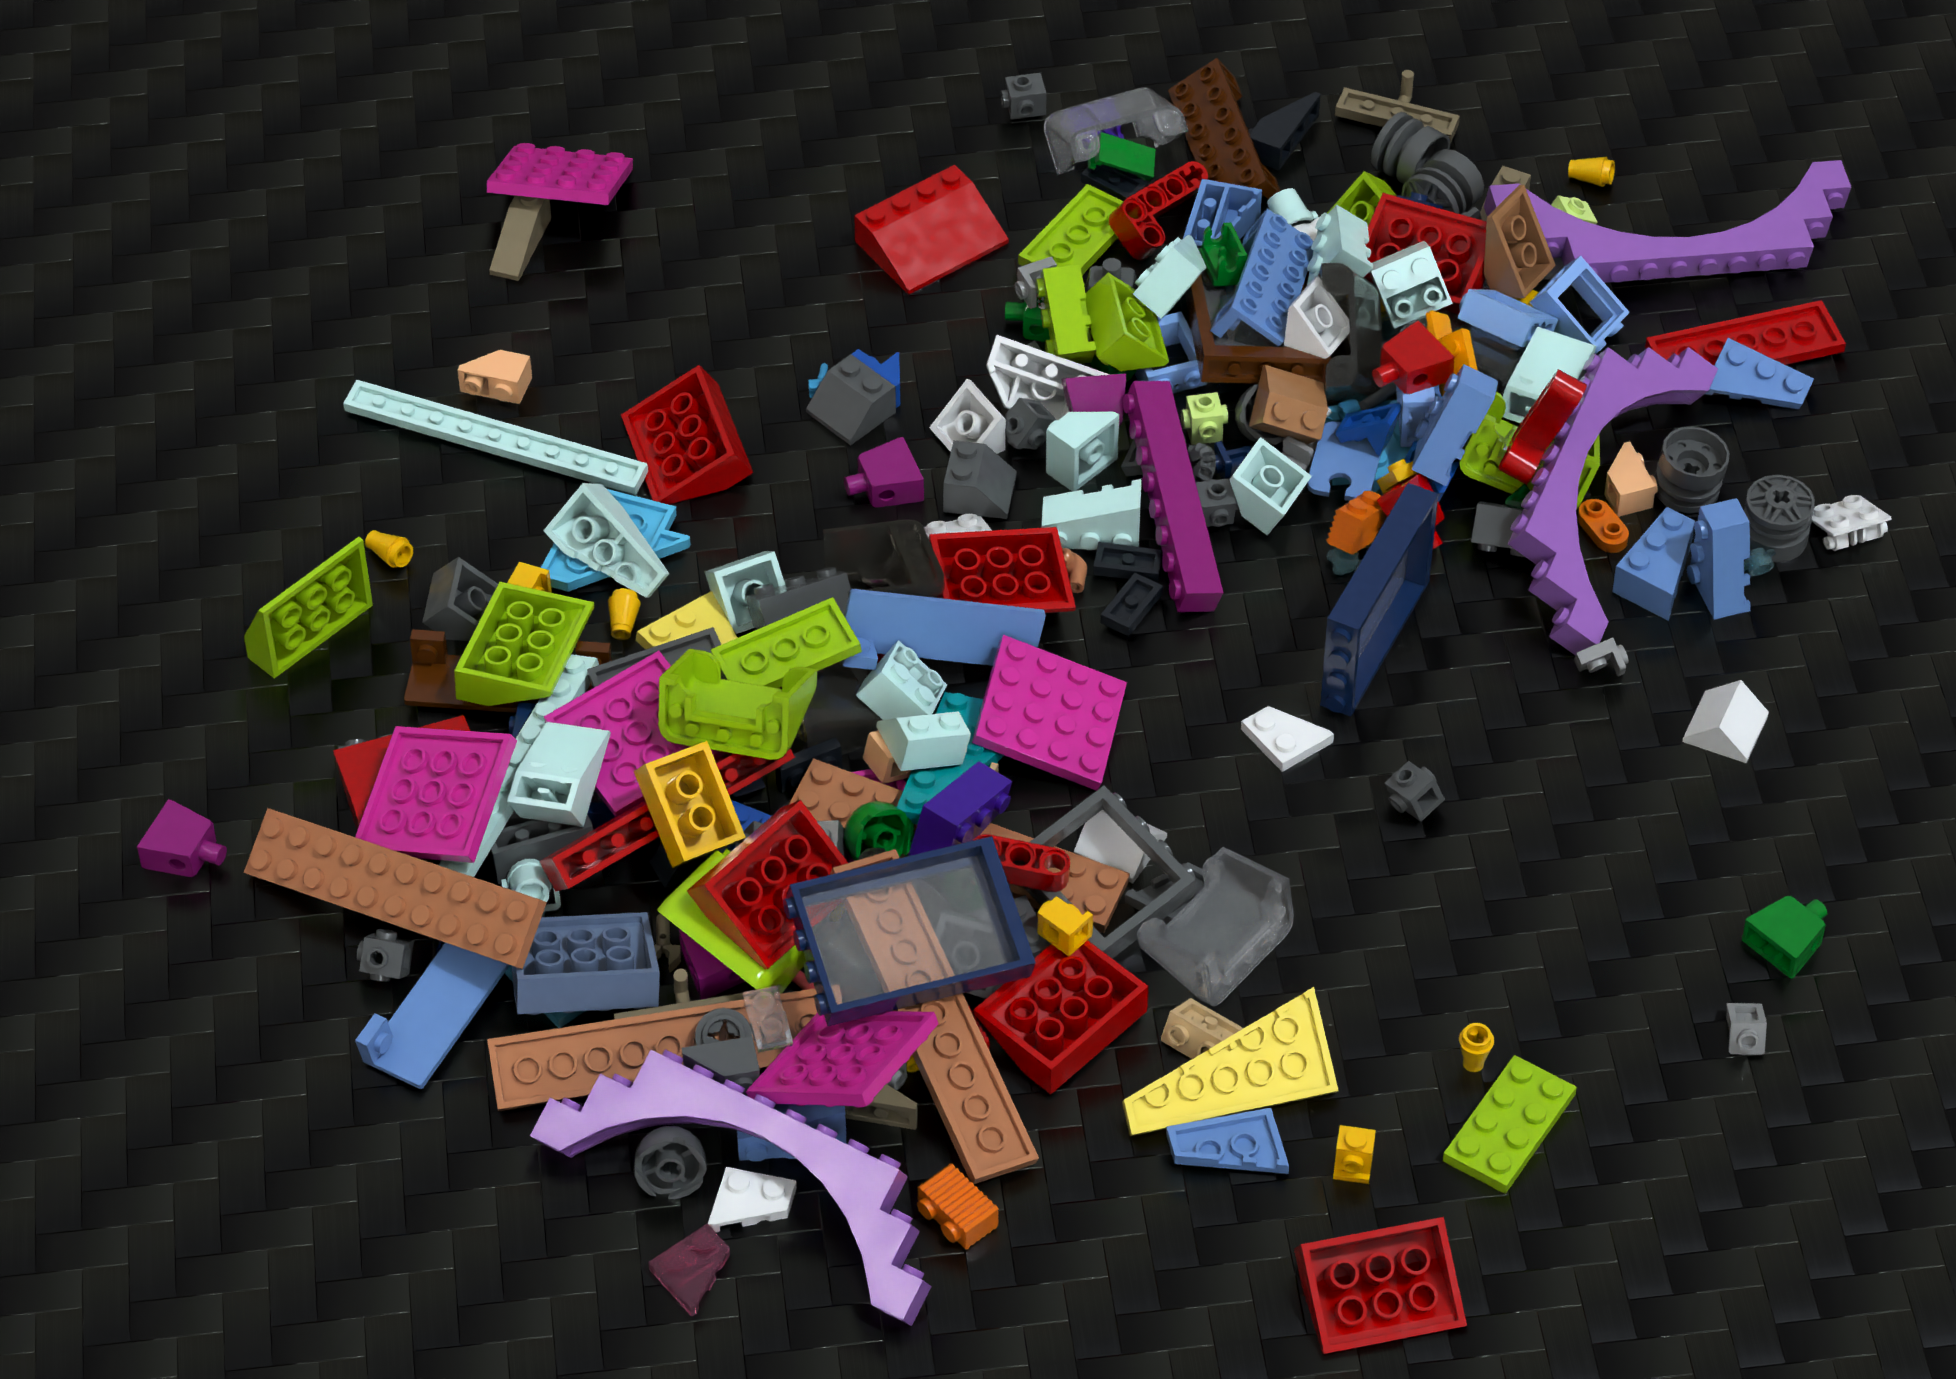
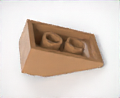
(1515, 247)

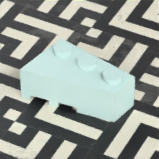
(1340, 240)
(1095, 517)

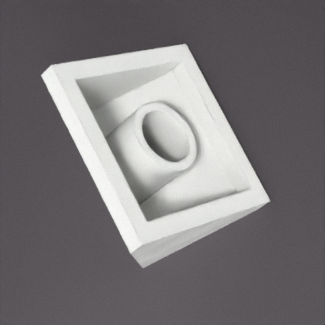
(1316, 322)
(970, 419)
(1727, 721)
(1109, 844)

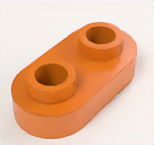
(1599, 523)

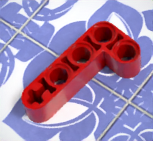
(1136, 217)
(1541, 426)

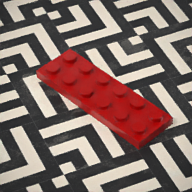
(1781, 334)

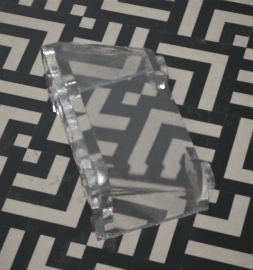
(1074, 130)
(1223, 928)

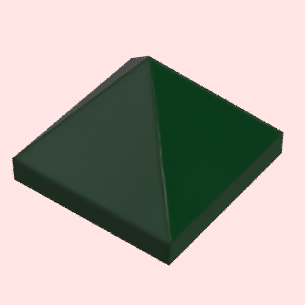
(1517, 497)

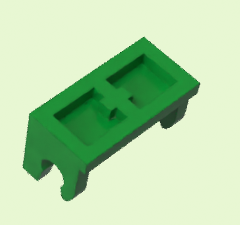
(1124, 156)
(1223, 256)

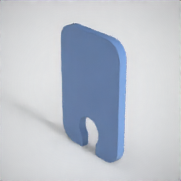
(1348, 460)

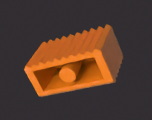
(1357, 523)
(957, 1206)

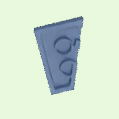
(1758, 377)
(1230, 1142)

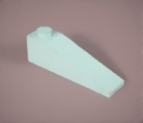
(605, 537)

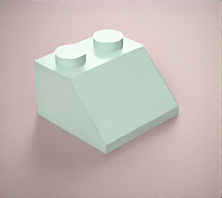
(1081, 446)
(1267, 485)
(737, 580)
(926, 740)

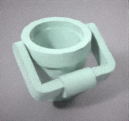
(1290, 206)
(530, 879)

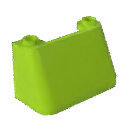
(1486, 451)
(729, 713)
(688, 917)

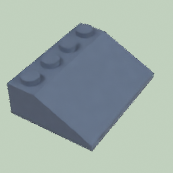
(589, 965)

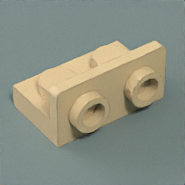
(1195, 1028)

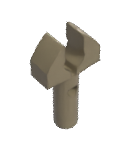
(663, 943)

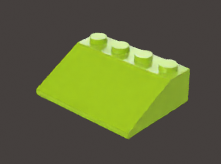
(310, 610)
(520, 646)

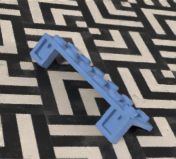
(1269, 278)
(935, 627)
(430, 1016)

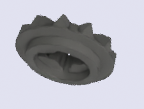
(1205, 459)
(713, 1022)

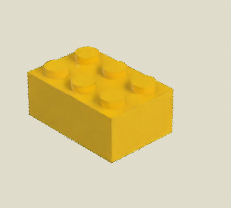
(689, 804)

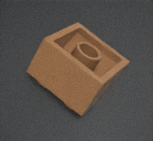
(1289, 405)

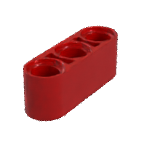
(1037, 860)

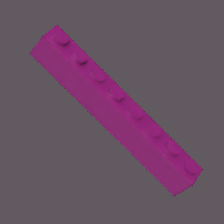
(1173, 496)

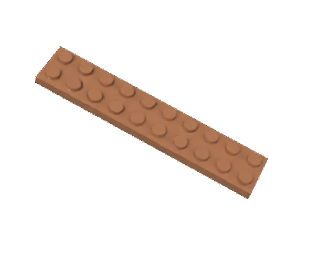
(836, 793)
(396, 888)
(571, 1058)
(966, 1083)

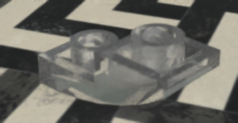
(767, 1019)

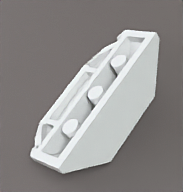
(1032, 374)

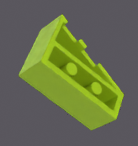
(1066, 313)

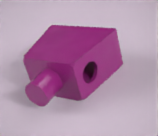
(1095, 393)
(887, 475)
(180, 842)
(707, 972)

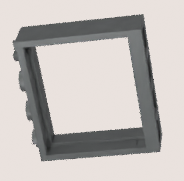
(1139, 832)

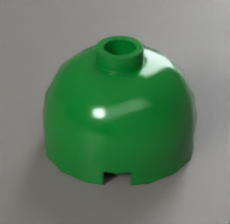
(878, 826)

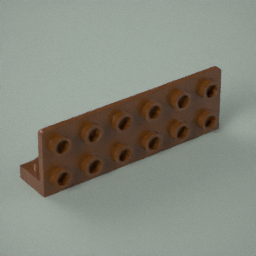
(1218, 129)
(433, 676)

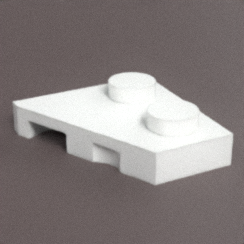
(1285, 737)
(751, 1198)

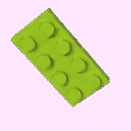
(1077, 232)
(804, 639)
(1509, 1124)

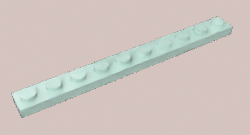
(496, 437)
(571, 684)

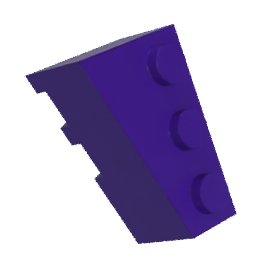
(961, 809)

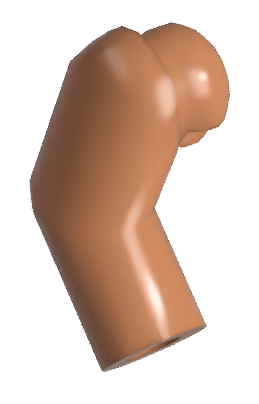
(1076, 570)

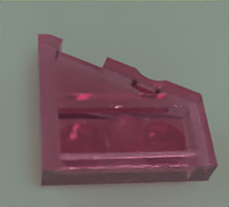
(691, 1266)

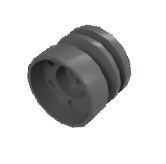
(1405, 146)
(1447, 181)
(1691, 469)
(1779, 515)

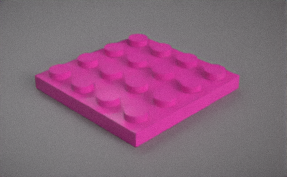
(560, 174)
(630, 711)
(1049, 712)
(436, 792)
(843, 1061)

